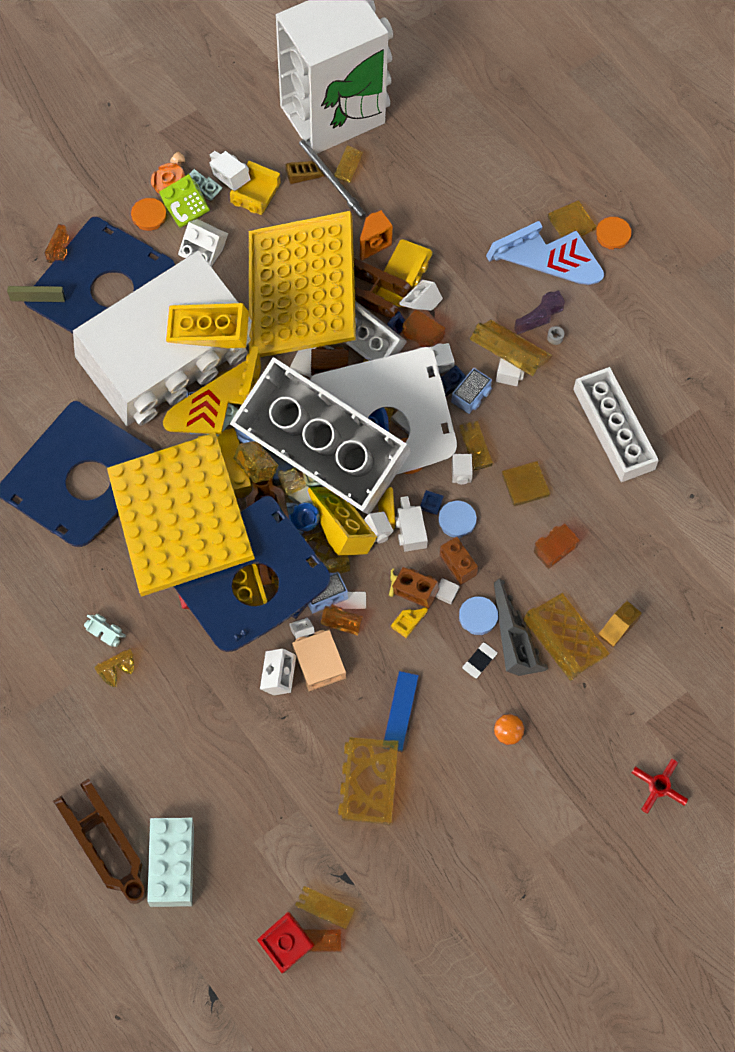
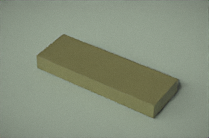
(36, 293)

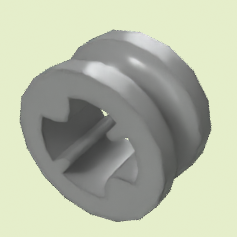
(555, 341)

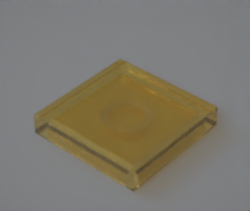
(571, 219)
(525, 483)

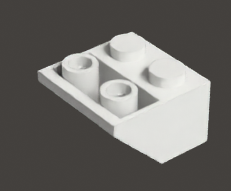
(203, 238)

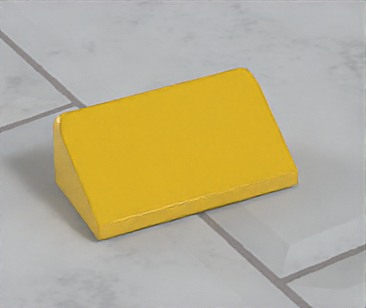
(386, 505)

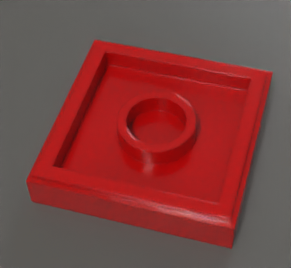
(285, 942)

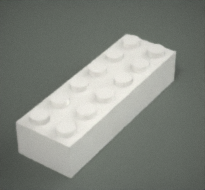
(615, 424)

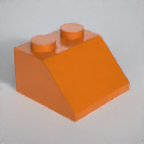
(375, 235)

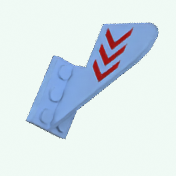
(562, 258)

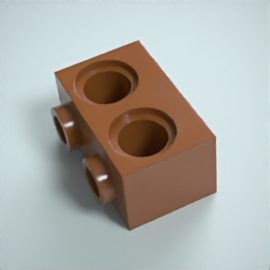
(458, 560)
(413, 590)

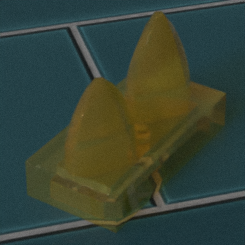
(107, 668)

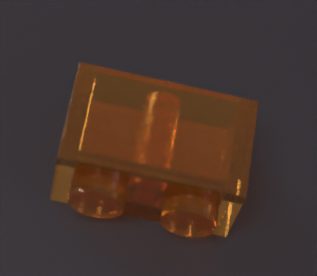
(423, 329)
(556, 545)

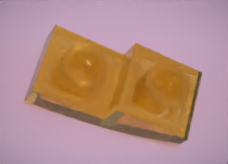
(348, 164)

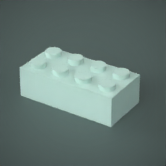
(170, 862)

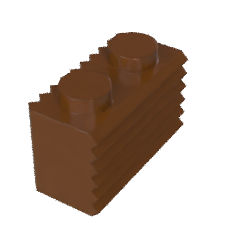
(328, 359)

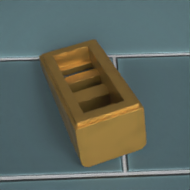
(300, 177)

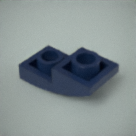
(452, 380)

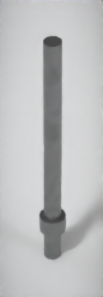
(351, 201)

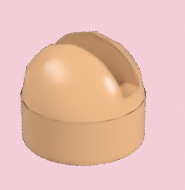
(178, 158)

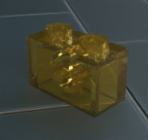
(255, 461)

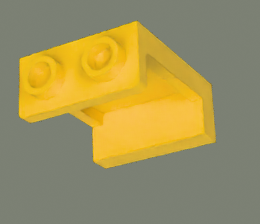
(258, 191)

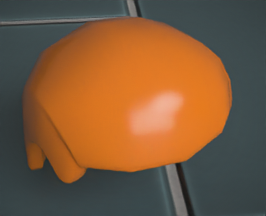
(509, 729)

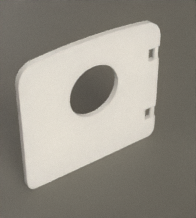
(403, 384)

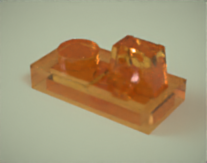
(55, 248)
(341, 620)
(325, 940)

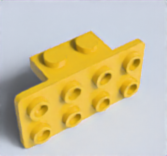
(406, 263)

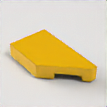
(408, 620)

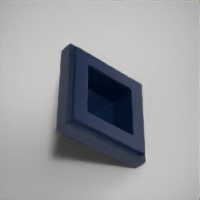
(396, 323)

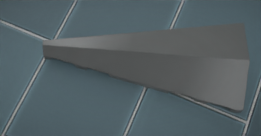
(518, 650)

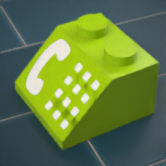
(184, 200)

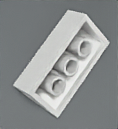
(374, 337)

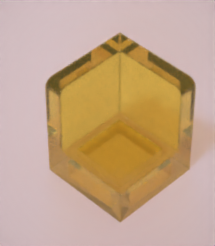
(291, 481)

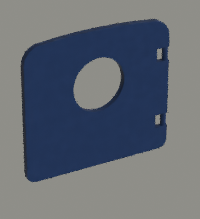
(88, 258)
(42, 473)
(276, 546)

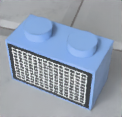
(471, 391)
(333, 594)

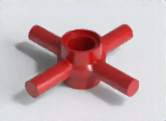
(656, 793)

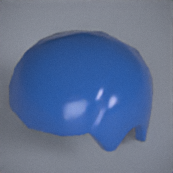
(305, 517)

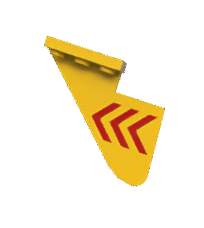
(207, 407)

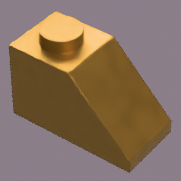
(620, 623)

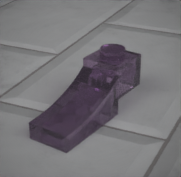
(550, 304)

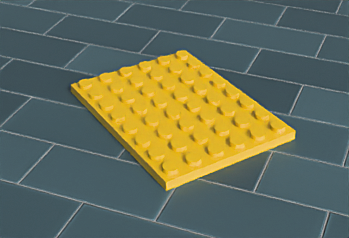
(302, 284)
(179, 514)

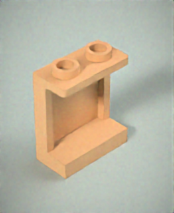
(319, 659)

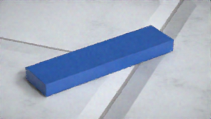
(401, 708)

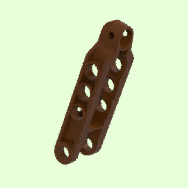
(379, 279)
(261, 490)
(130, 884)

